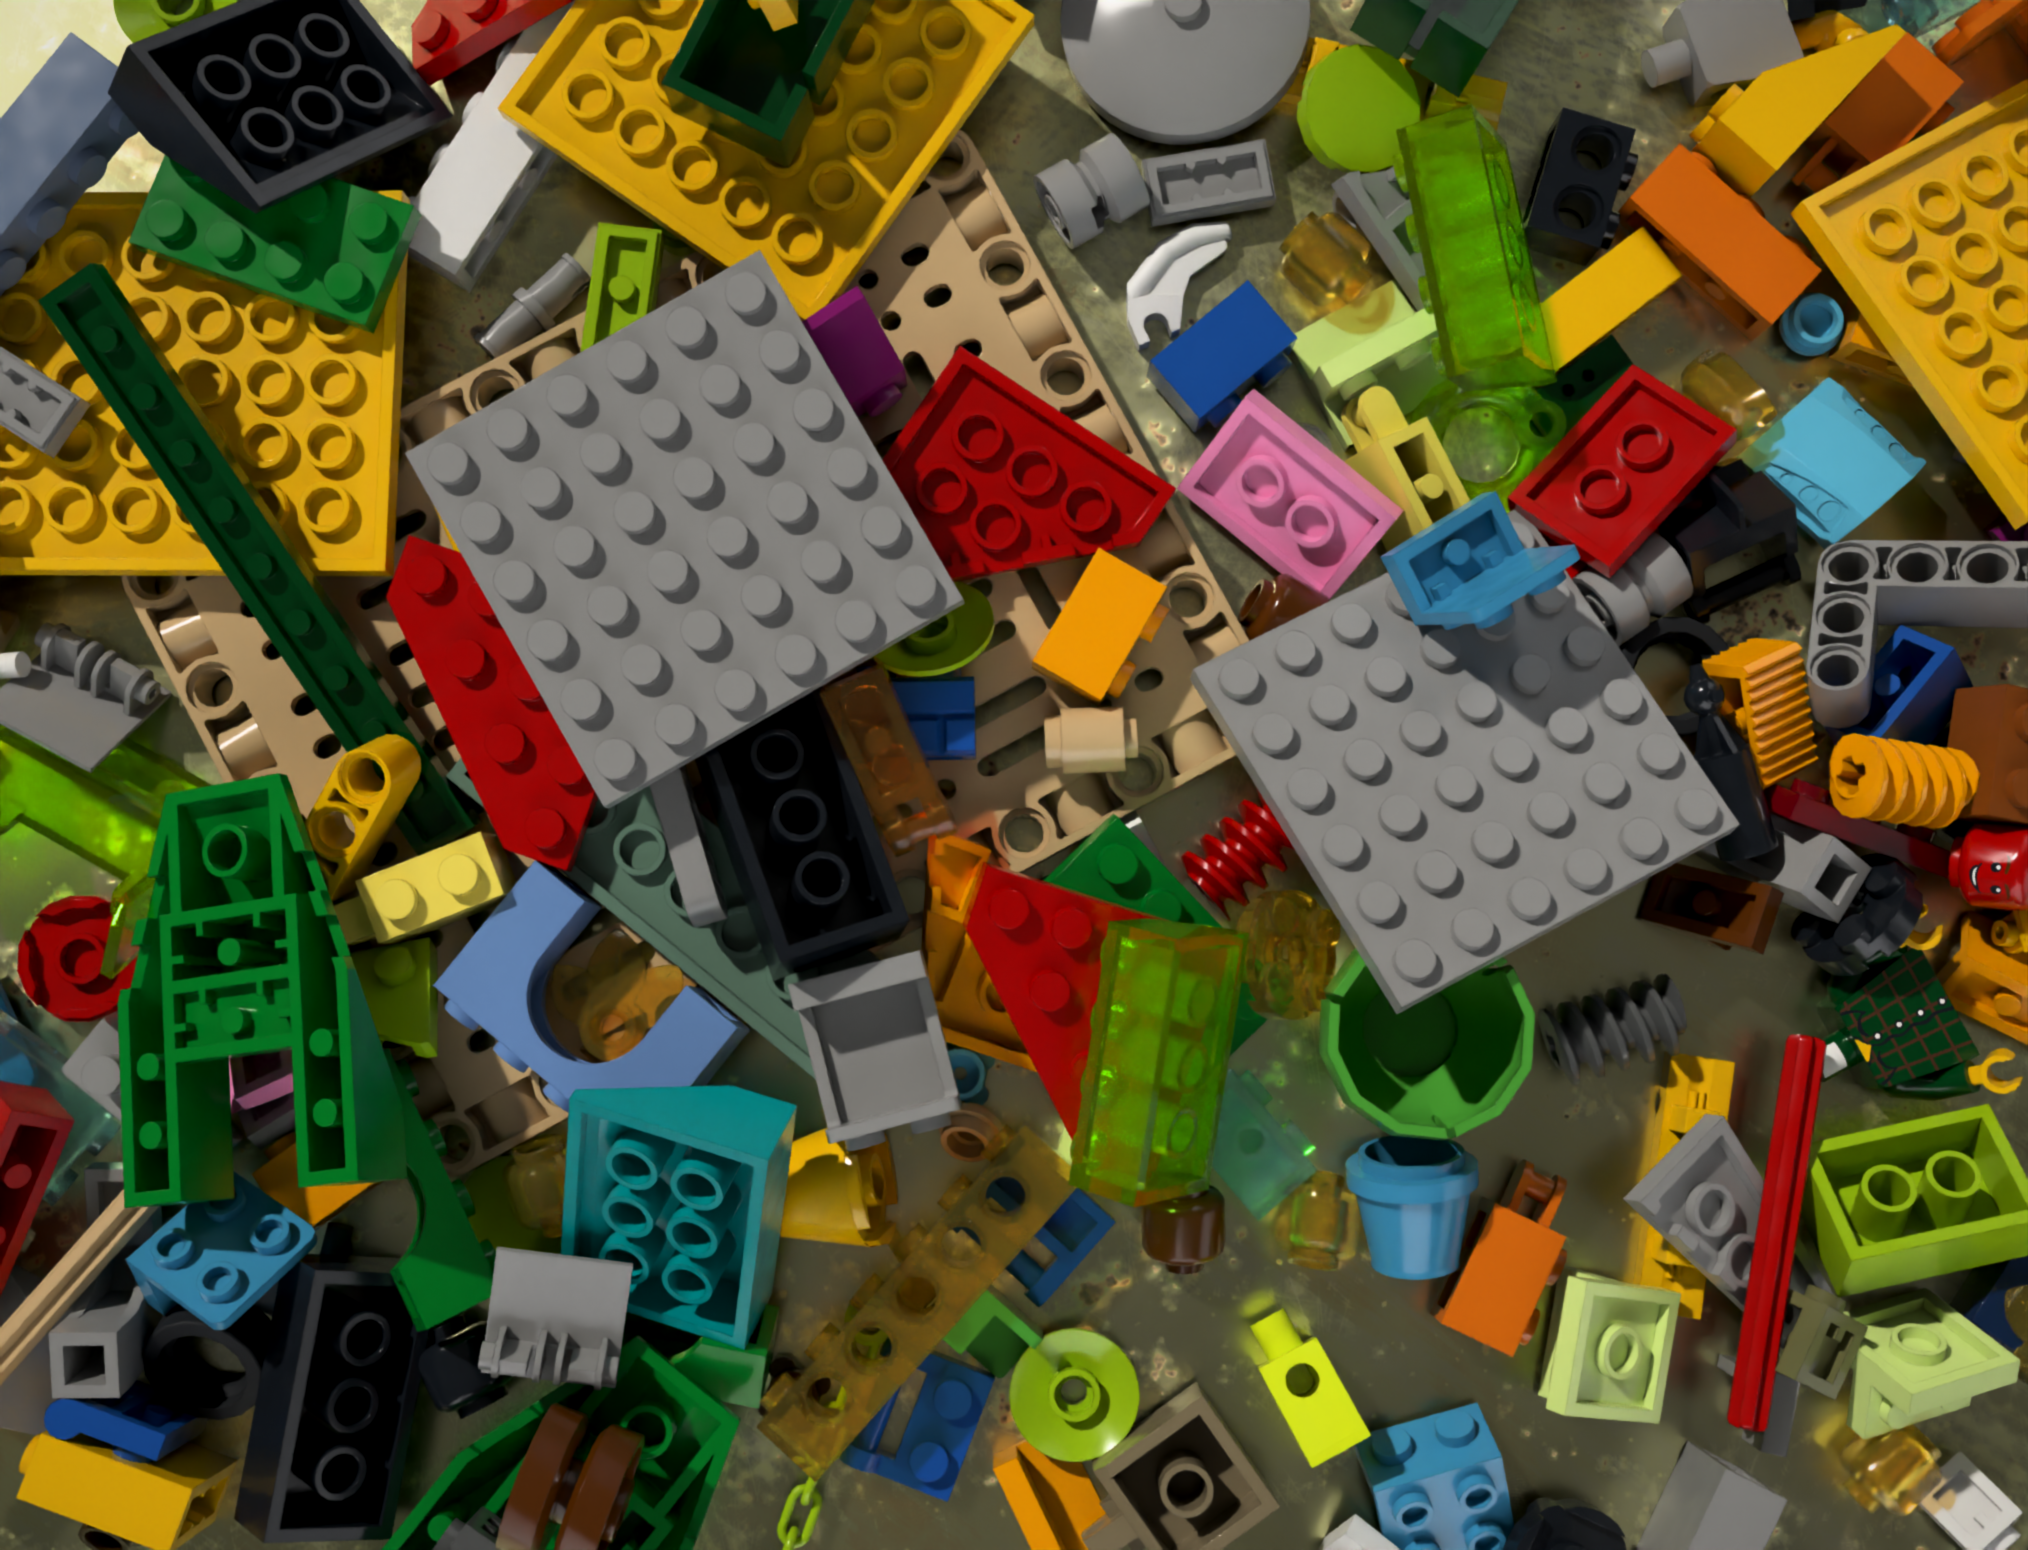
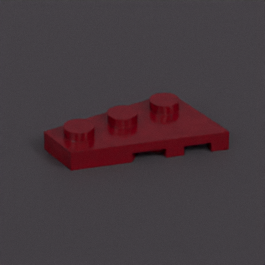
(1811, 807)

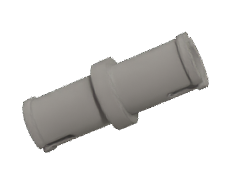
(534, 307)

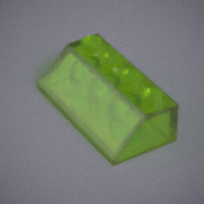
(1473, 253)
(1157, 1060)

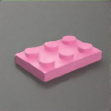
(1288, 496)

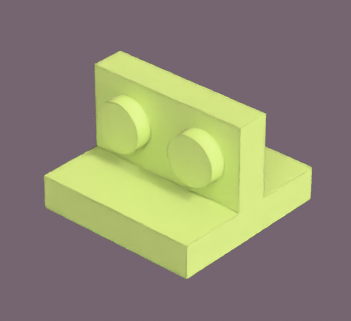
(1367, 346)
(1608, 1348)
(1920, 1363)

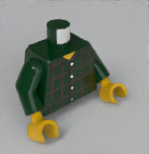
(1902, 1030)

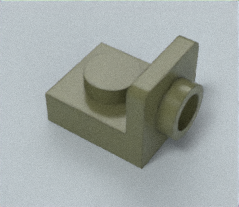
(1821, 1342)

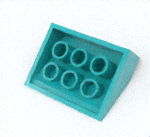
(686, 1193)

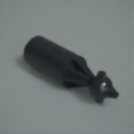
(1731, 770)

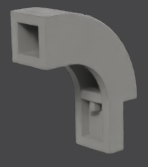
(1807, 866)
(104, 1336)

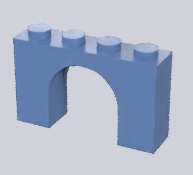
(503, 986)

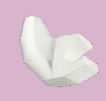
(1162, 278)

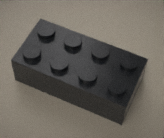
(802, 840)
(332, 1405)

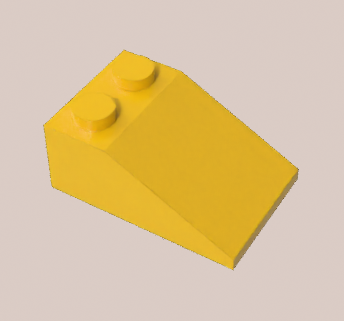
(1760, 128)

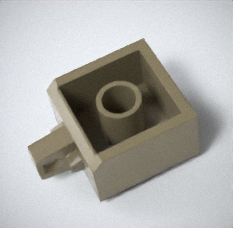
(1178, 1483)

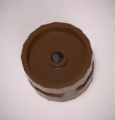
(566, 1491)

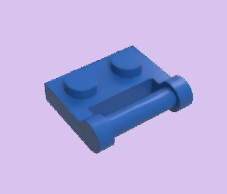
(1067, 1234)
(137, 1423)
(935, 1432)

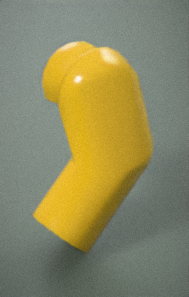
(1826, 30)

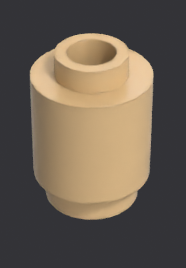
(1090, 739)

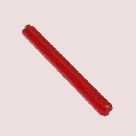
(1776, 1233)

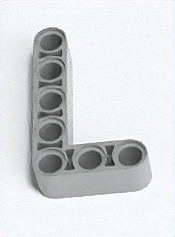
(1898, 585)

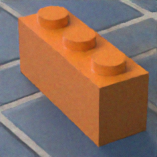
(1720, 241)

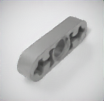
(689, 848)

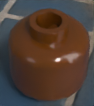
(1276, 603)
(1185, 1230)

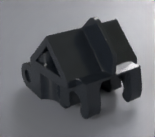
(1723, 518)

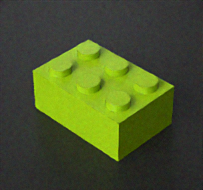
(1915, 1200)

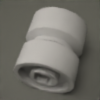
(1092, 190)
(1643, 587)

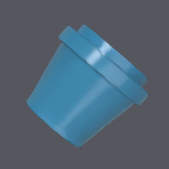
(1413, 1203)

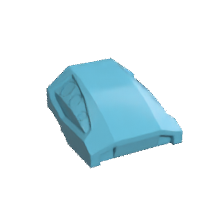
(1831, 462)

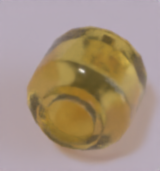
(1326, 259)
(536, 1184)
(1319, 1223)
(1891, 1470)

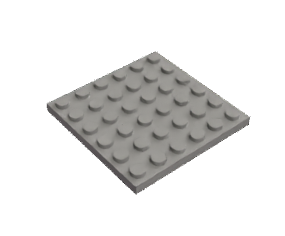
(684, 529)
(1460, 775)

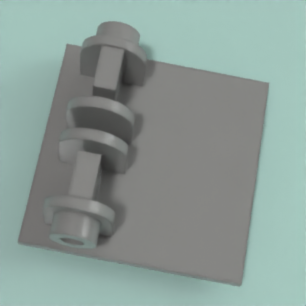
(79, 698)
(556, 1318)

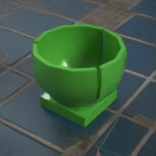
(1434, 1064)

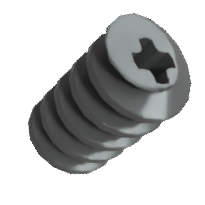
(1614, 1027)

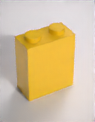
(142, 1502)

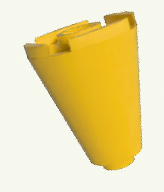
(839, 1192)

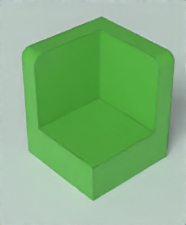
(994, 1332)

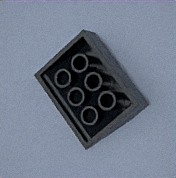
(274, 95)

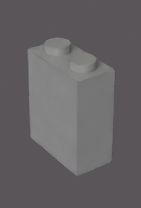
(1712, 1507)

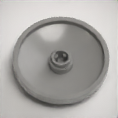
(1184, 65)

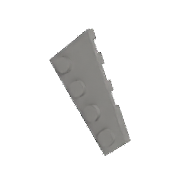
(1708, 1207)

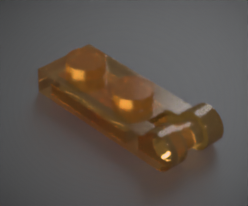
(887, 758)

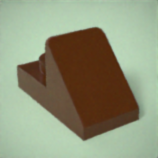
(1712, 907)

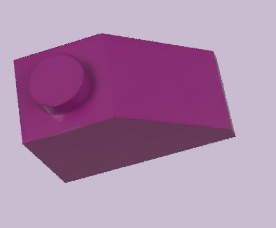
(858, 353)

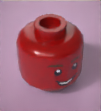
(1991, 866)

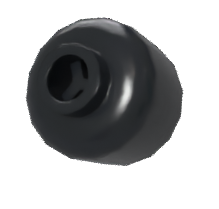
(452, 1369)

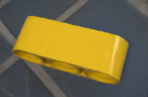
(1606, 296)
(367, 802)

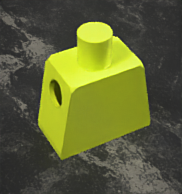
(1321, 1418)

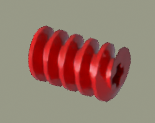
(1239, 857)

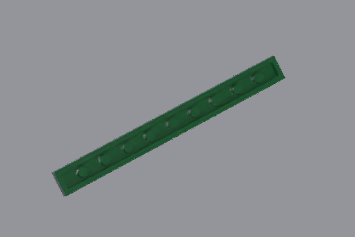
(248, 542)

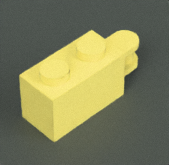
(1401, 463)
(428, 891)

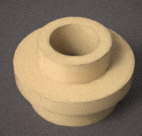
(970, 1132)

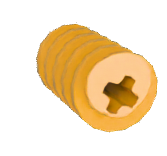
(1900, 781)

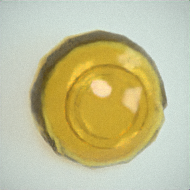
(1727, 392)

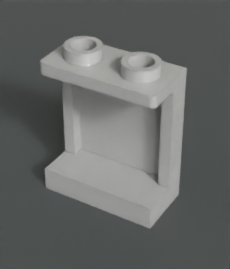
(877, 1050)

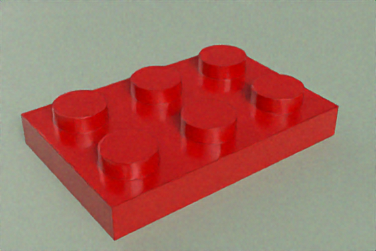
(1622, 470)

